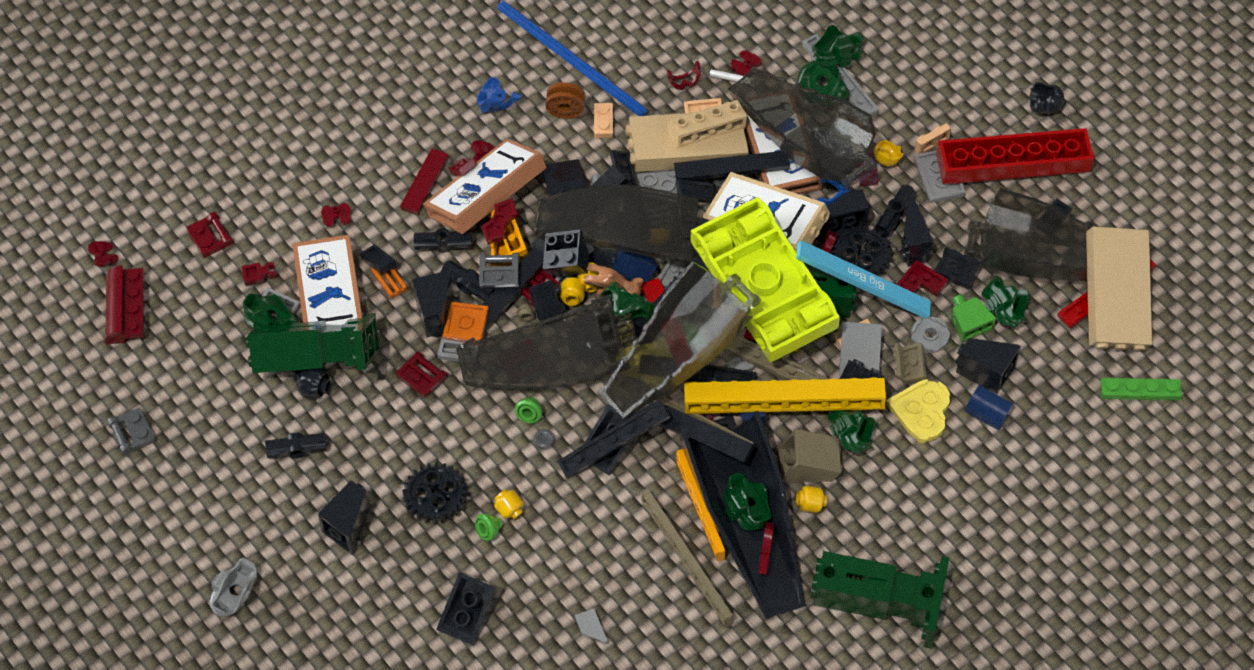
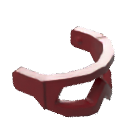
(696, 70)

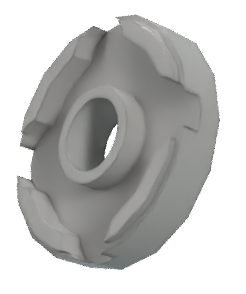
(934, 325)

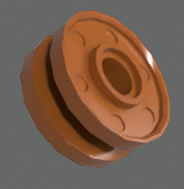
(565, 100)

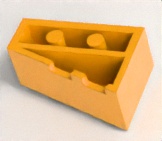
(512, 244)

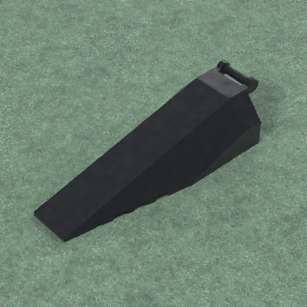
(781, 586)

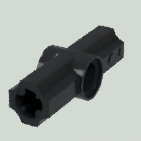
(890, 217)
(452, 239)
(467, 280)
(295, 445)

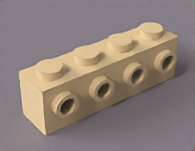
(707, 123)

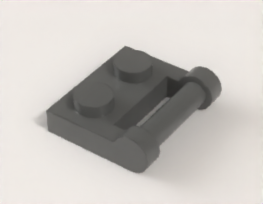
(499, 275)
(137, 428)

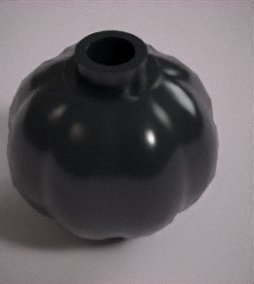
(312, 382)

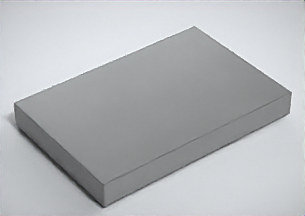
(931, 179)
(861, 343)

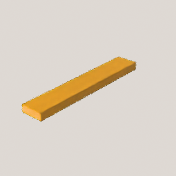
(704, 516)

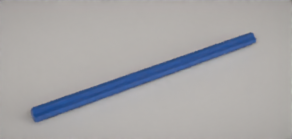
(572, 59)

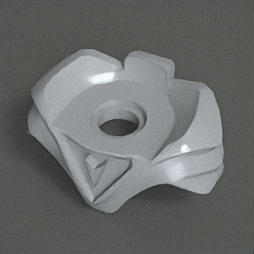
(242, 575)

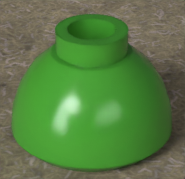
(528, 410)
(487, 526)

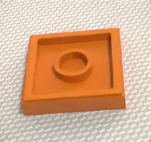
(465, 321)

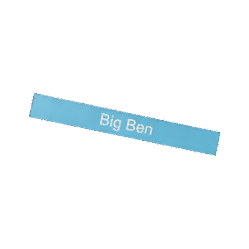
(863, 279)

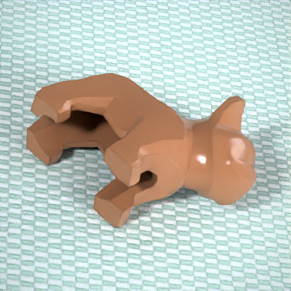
(608, 275)

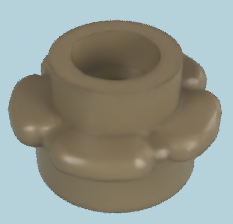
(525, 313)

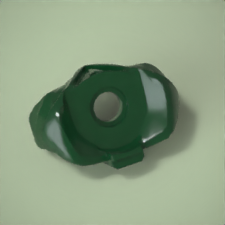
(837, 48)
(810, 76)
(626, 302)
(1006, 302)
(257, 308)
(852, 430)
(736, 498)

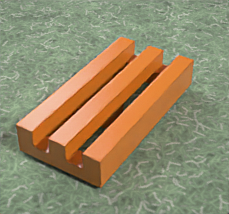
(403, 287)

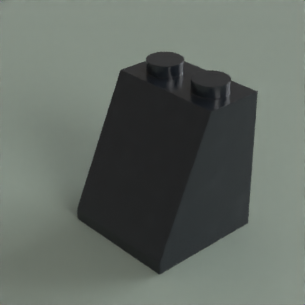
(433, 300)
(987, 362)
(345, 516)

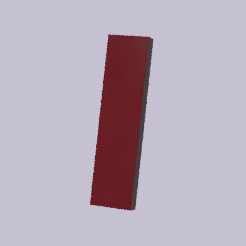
(424, 181)

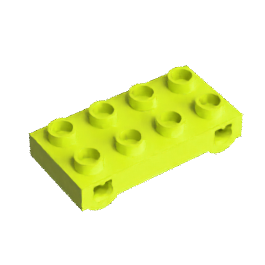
(755, 248)

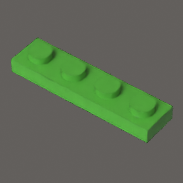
(1140, 389)

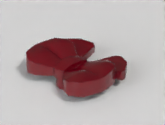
(750, 60)
(480, 148)
(342, 212)
(99, 250)

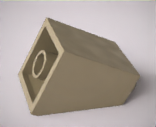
(809, 457)

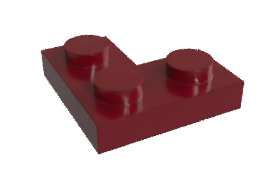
(922, 276)

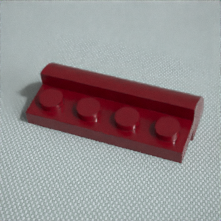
(124, 304)

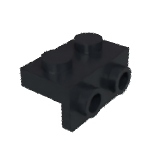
(958, 268)

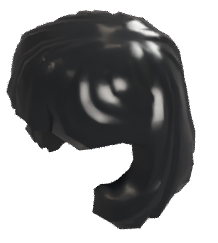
(1046, 98)

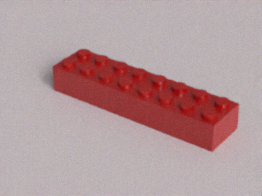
(1014, 156)

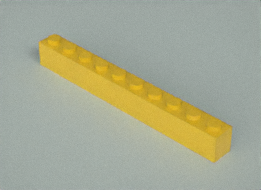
(784, 395)

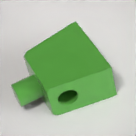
(971, 317)

